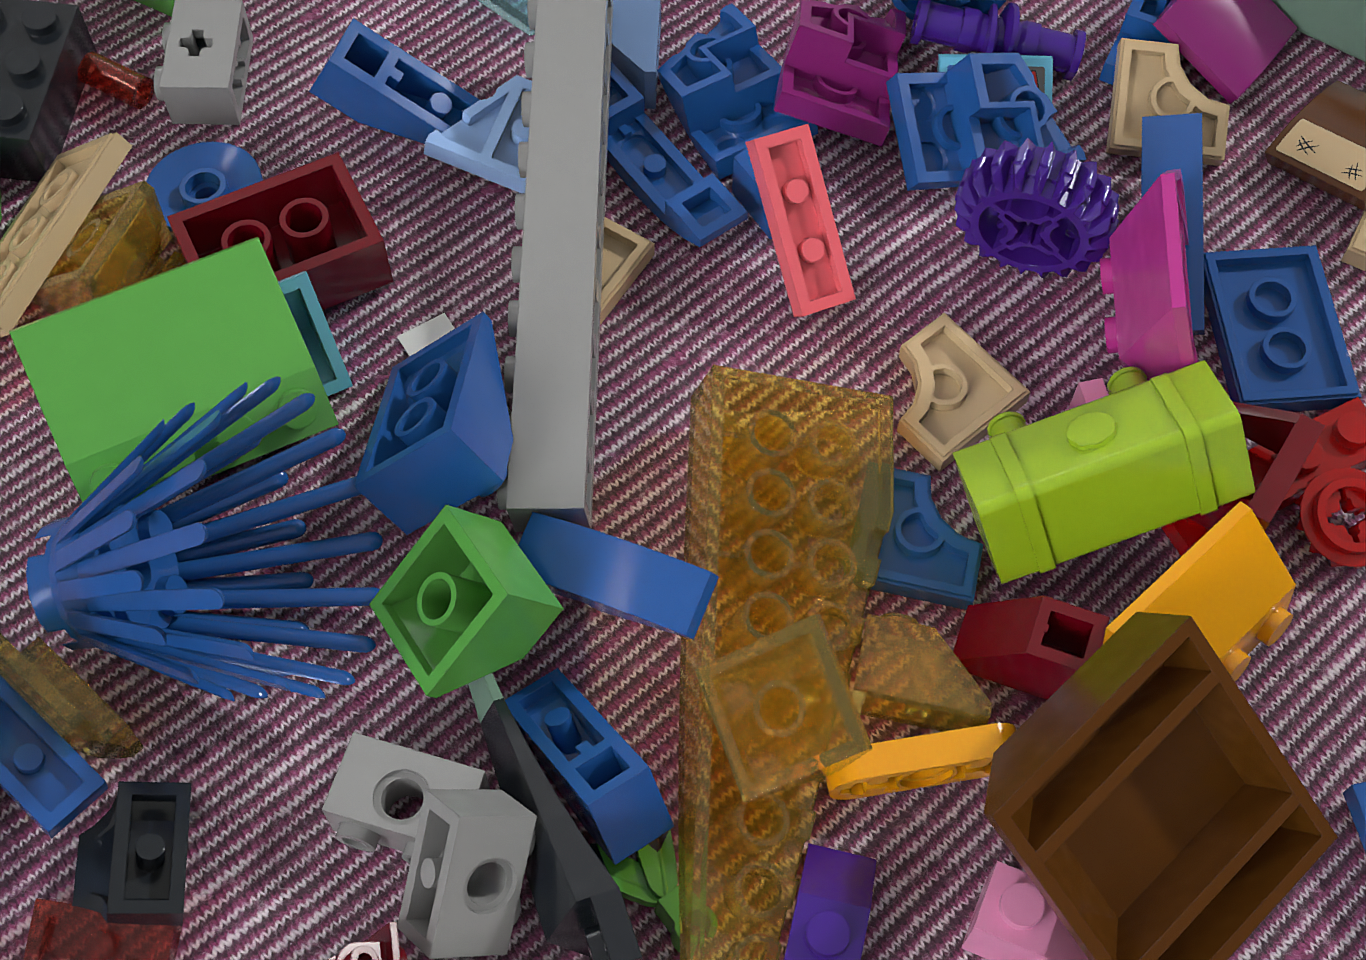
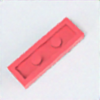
(800, 220)

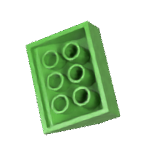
(159, 344)

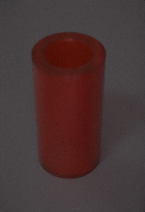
(116, 80)

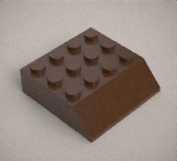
(1154, 801)

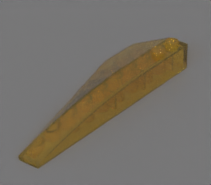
(792, 518)

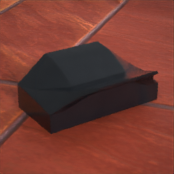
(137, 856)

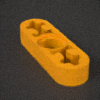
(920, 762)

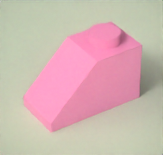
(1017, 922)

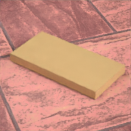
(52, 219)

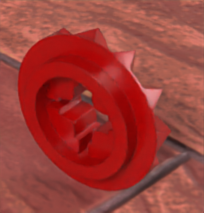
(1323, 498)

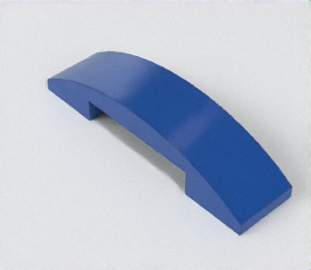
(661, 175)

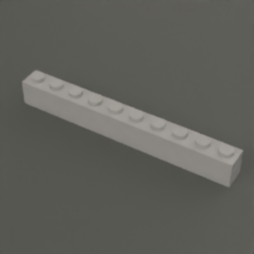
(559, 263)

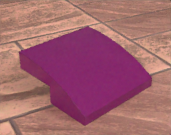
(1227, 39)

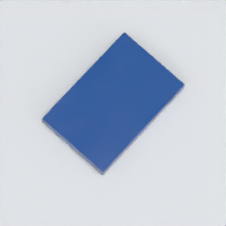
(1277, 329)

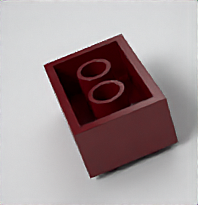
(305, 223)

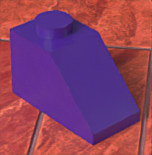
(831, 906)

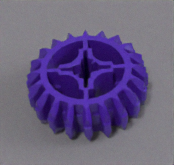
(1036, 208)

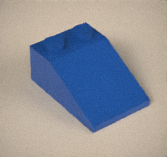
(439, 429)

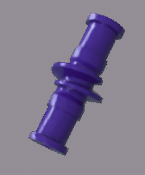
(977, 32)

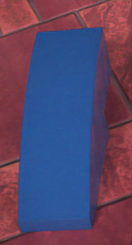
(618, 575)

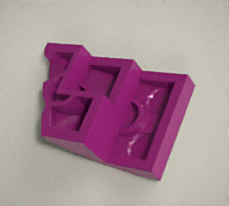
(840, 68)

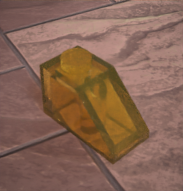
(914, 677)

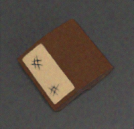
(1327, 144)

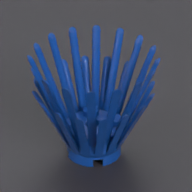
(129, 572)

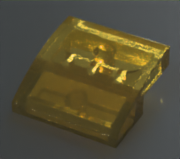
(66, 701)

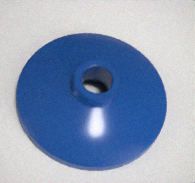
(201, 174)

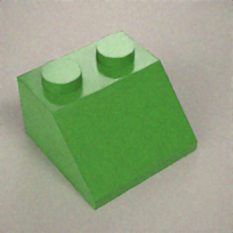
(464, 602)

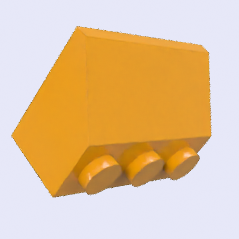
(1229, 587)

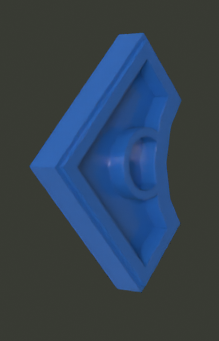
(922, 552)

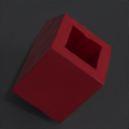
(1028, 642)

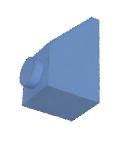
(637, 44)

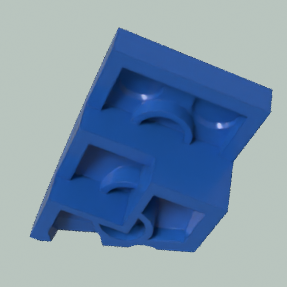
(725, 90)
(958, 113)

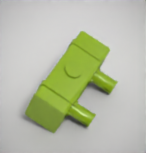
(1105, 469)

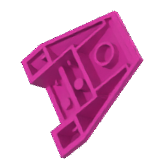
(1151, 282)

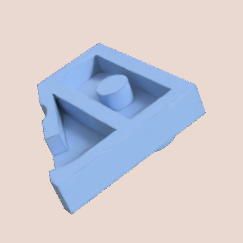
(487, 137)

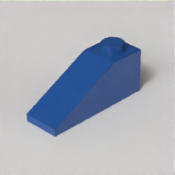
(388, 87)
(591, 766)

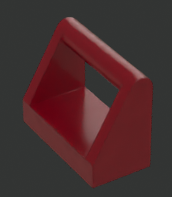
(1291, 438)

